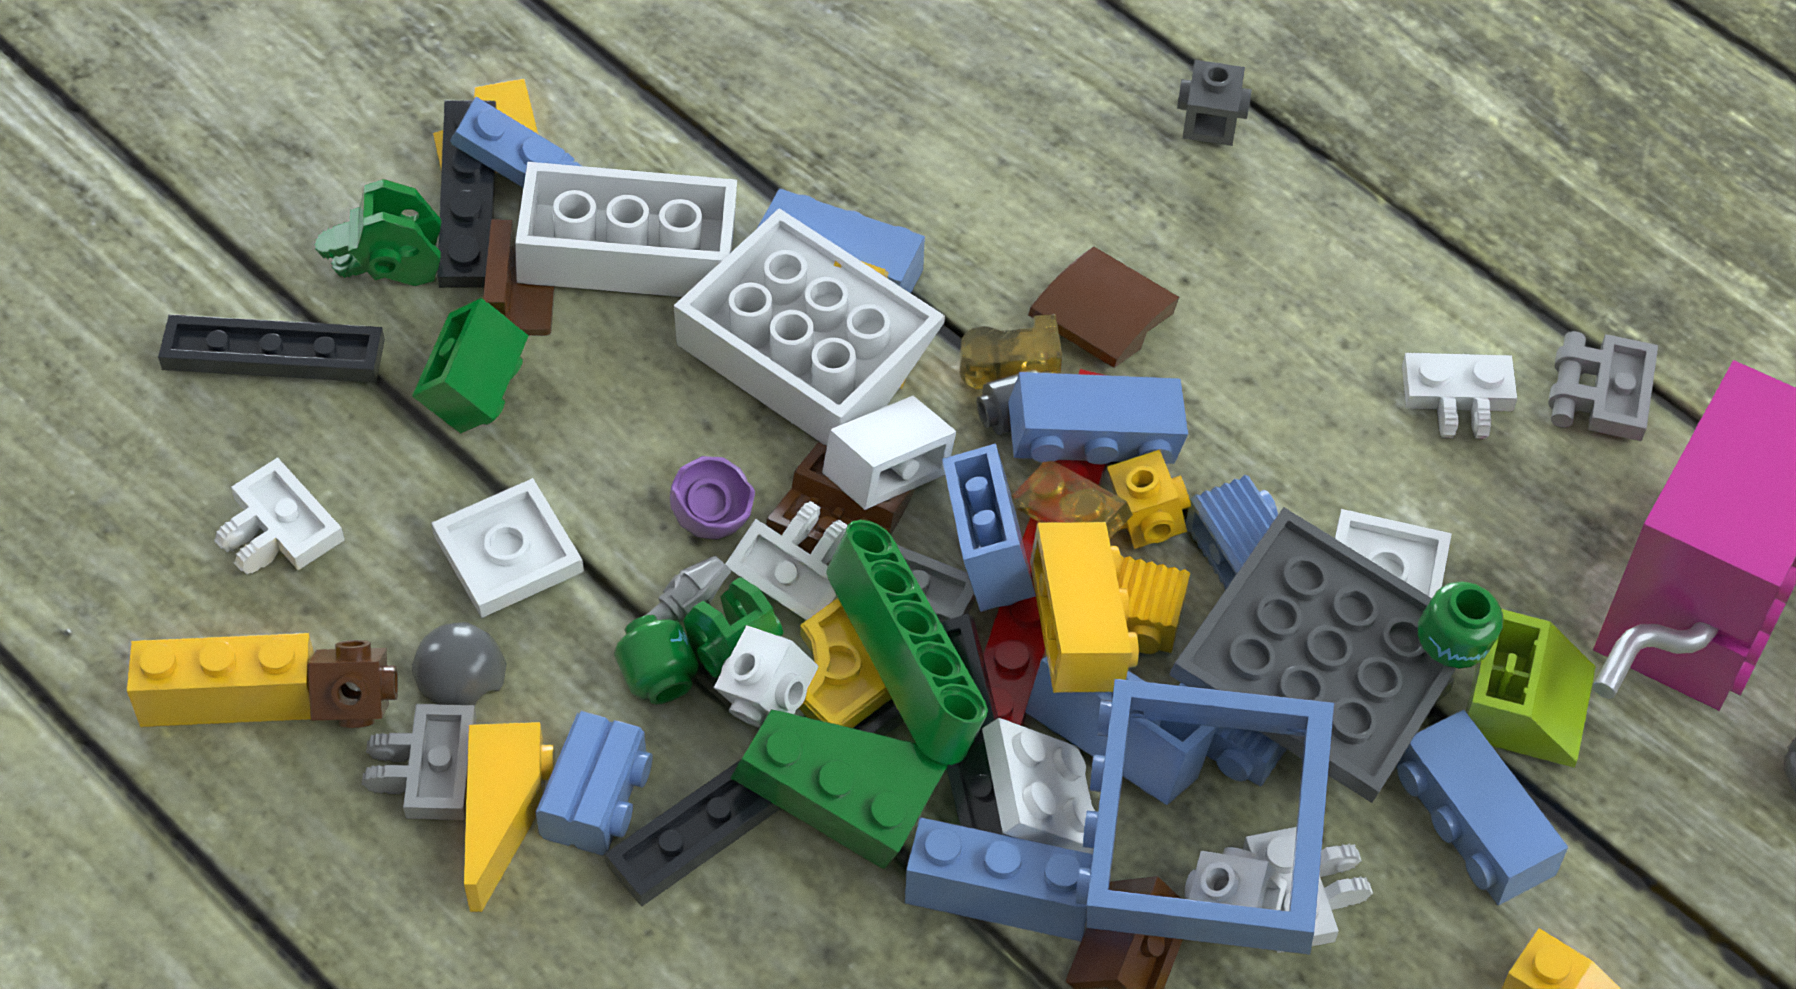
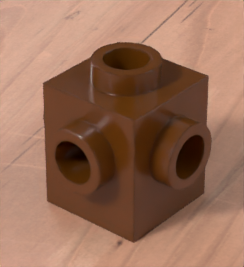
(351, 683)

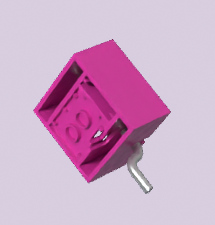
(1712, 550)

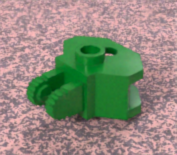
(383, 239)
(715, 636)

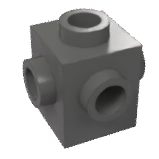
(1215, 92)

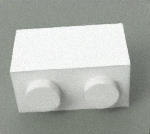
(888, 452)

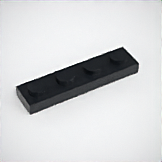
(464, 208)
(271, 348)
(972, 777)

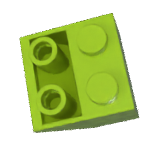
(1532, 691)

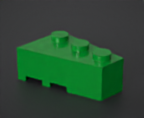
(841, 781)

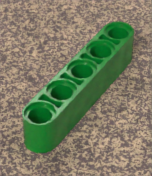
(906, 642)

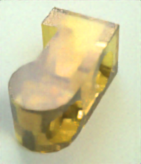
(1010, 351)

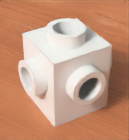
(764, 676)
(1236, 879)

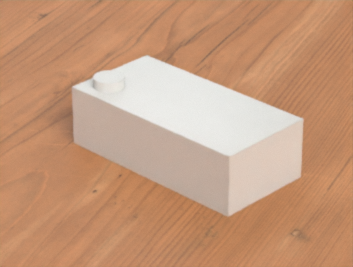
(622, 229)

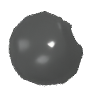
(458, 664)

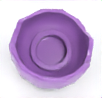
(711, 497)

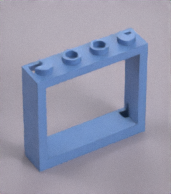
(1191, 918)

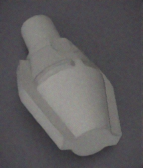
(691, 587)

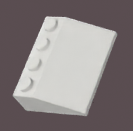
(803, 332)

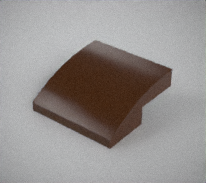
(1105, 306)
(834, 504)

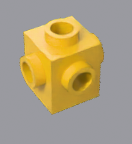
(1152, 498)

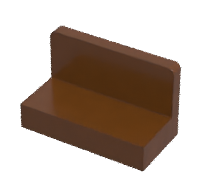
(523, 304)
(1124, 958)

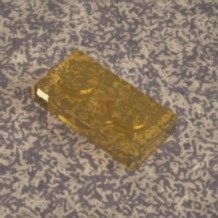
(1063, 496)

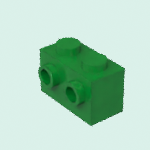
(471, 366)

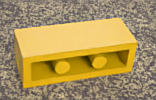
(1082, 607)
(220, 679)

